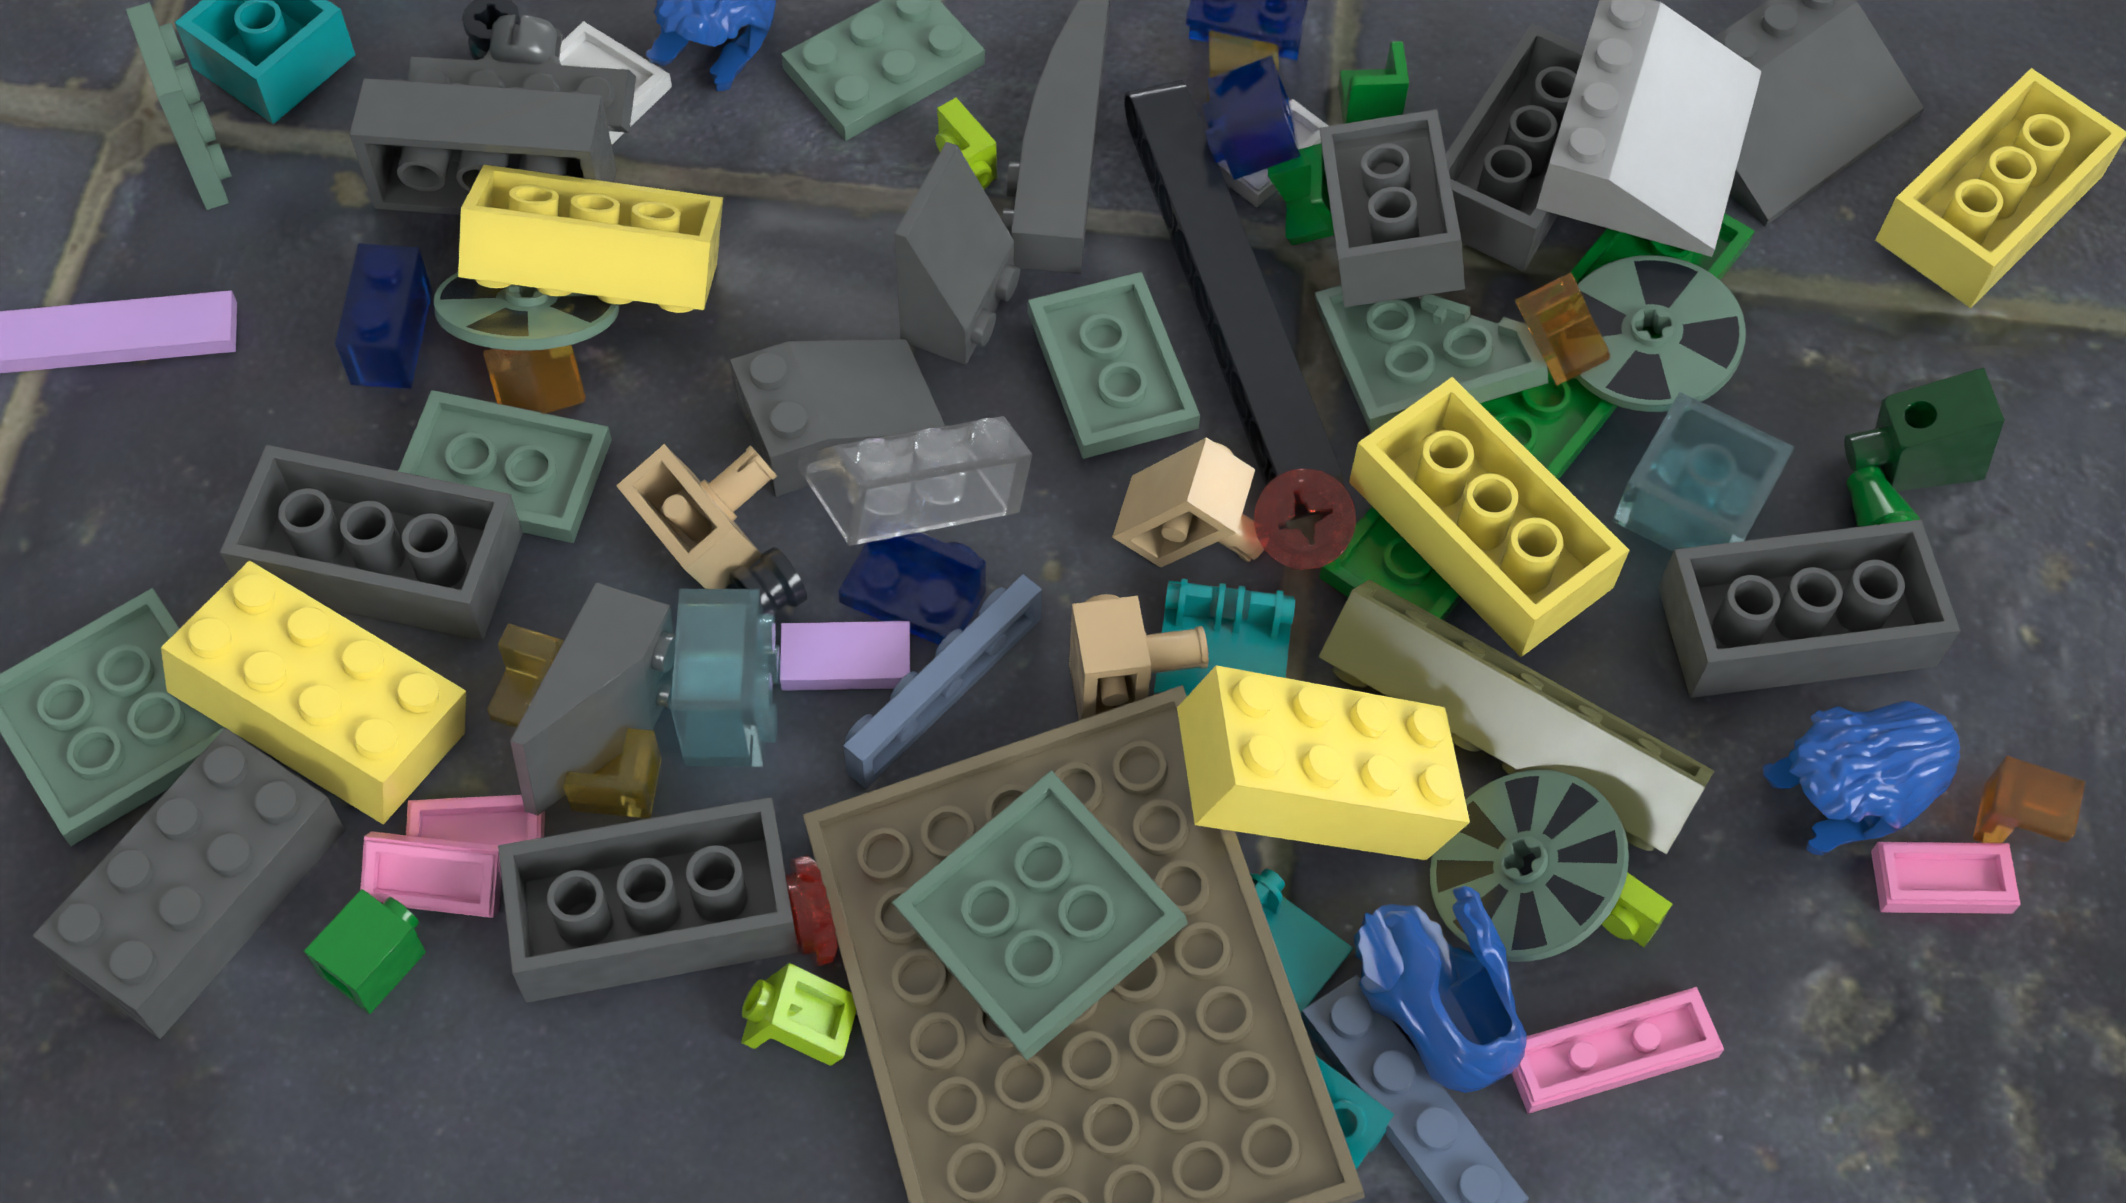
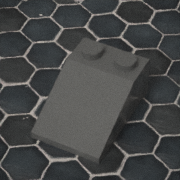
(1392, 208)
(952, 262)
(828, 395)
(604, 679)

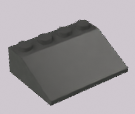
(1820, 100)

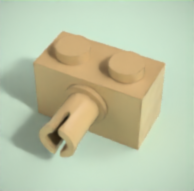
(1189, 505)
(698, 516)
(1115, 657)

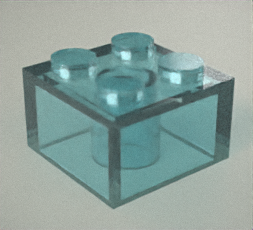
(1701, 478)
(724, 677)

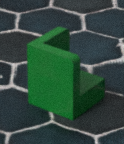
(1375, 92)
(1306, 195)

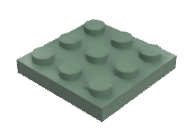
(98, 720)
(1040, 914)

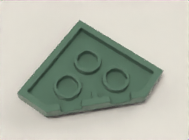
(1413, 345)

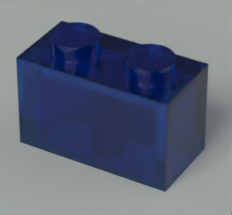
(1250, 119)
(384, 316)

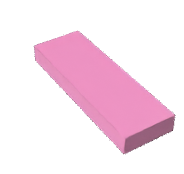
(1616, 1050)

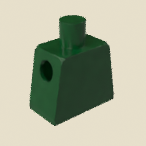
(1932, 433)

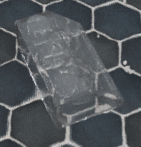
(920, 479)

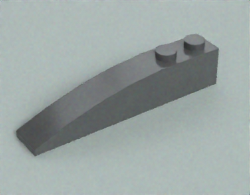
(1059, 148)

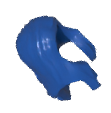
(711, 25)
(1869, 770)
(1443, 996)

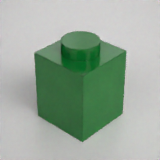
(367, 949)

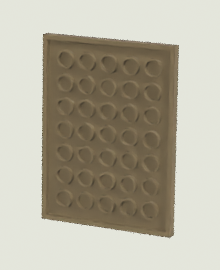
(1162, 1090)

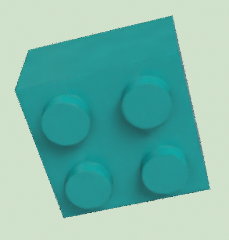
(266, 49)

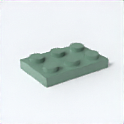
(882, 62)
(176, 94)
(1113, 365)
(534, 456)

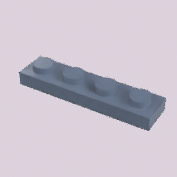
(927, 695)
(1427, 1122)

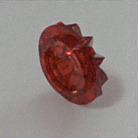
(1319, 493)
(811, 911)

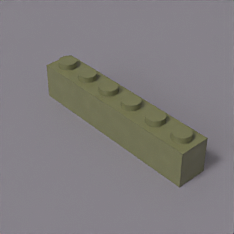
(1514, 711)

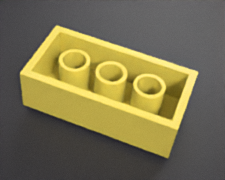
(2000, 187)
(590, 238)
(1487, 516)
(315, 691)
(1320, 764)

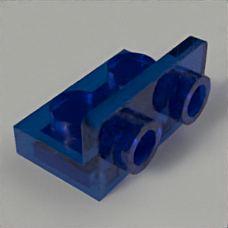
(1260, 20)
(917, 582)

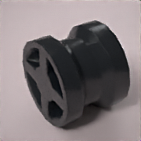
(479, 20)
(775, 579)

